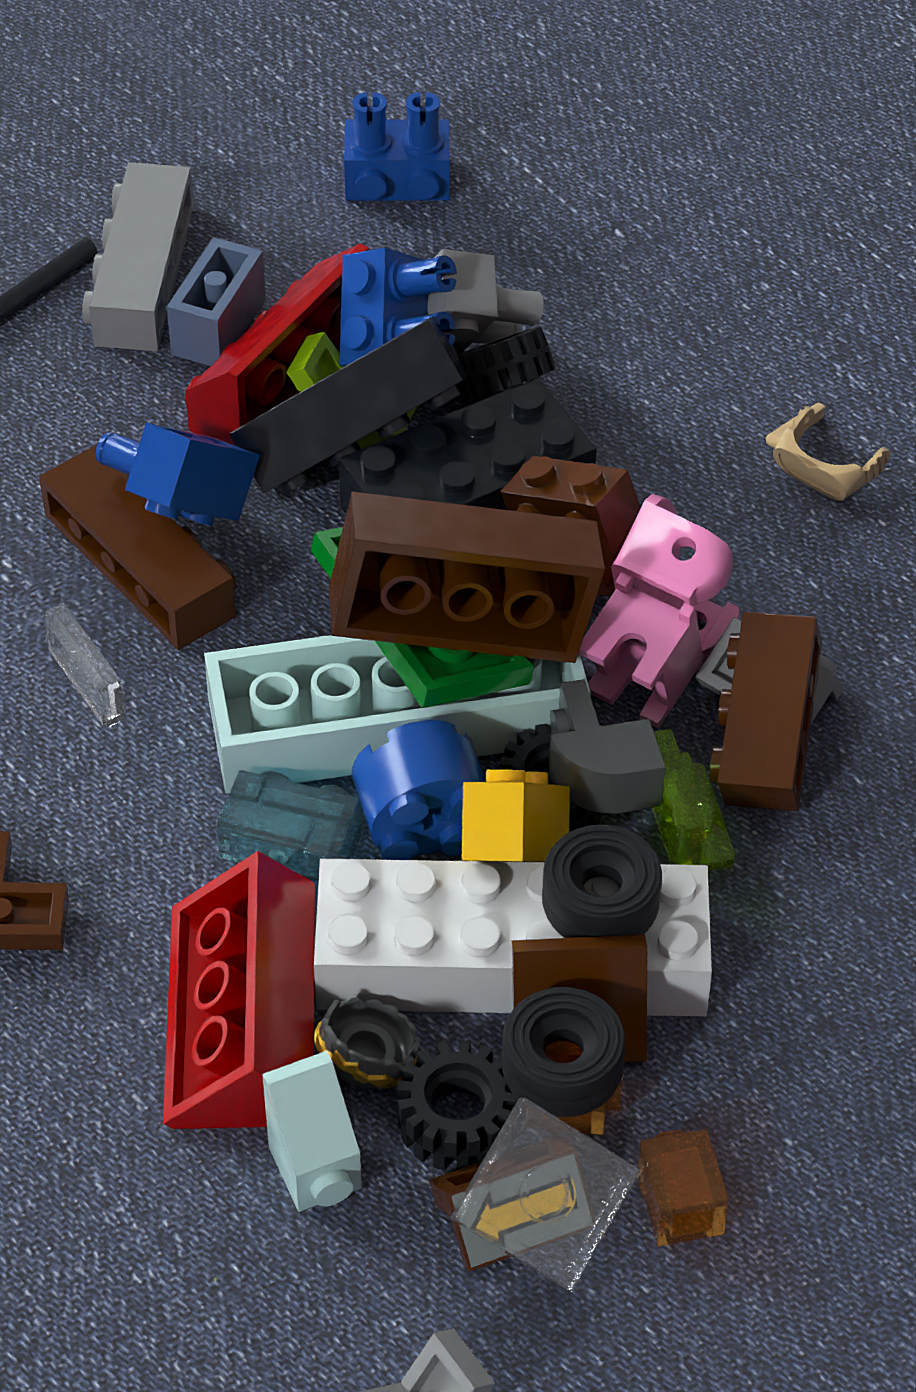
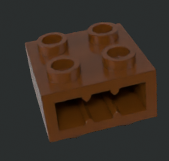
(578, 492)

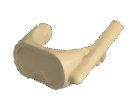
(829, 479)

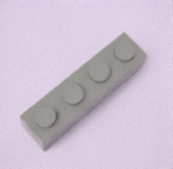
(139, 257)

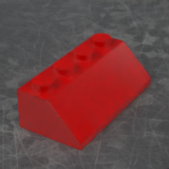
(253, 369)
(238, 993)

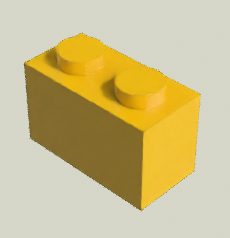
(513, 816)

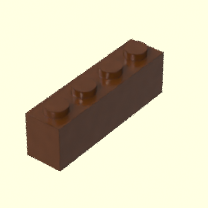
(139, 551)

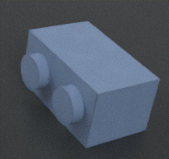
(216, 301)

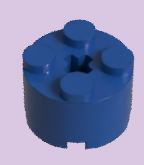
(416, 788)

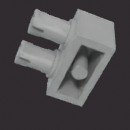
(479, 306)

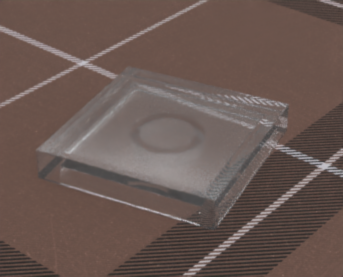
(545, 1194)

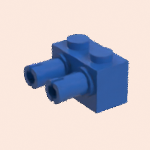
(396, 156)
(387, 296)
(182, 472)

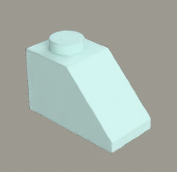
(311, 1132)

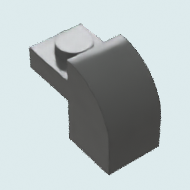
(605, 766)

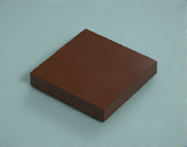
(601, 965)

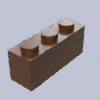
(767, 711)

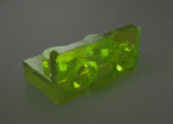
(689, 811)

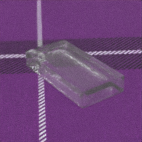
(84, 665)

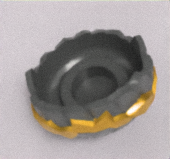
(367, 1042)

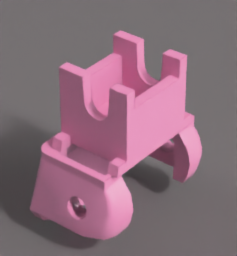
(651, 619)

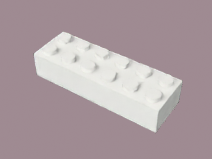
(445, 932)

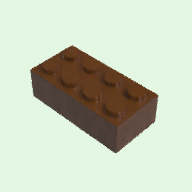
(464, 577)

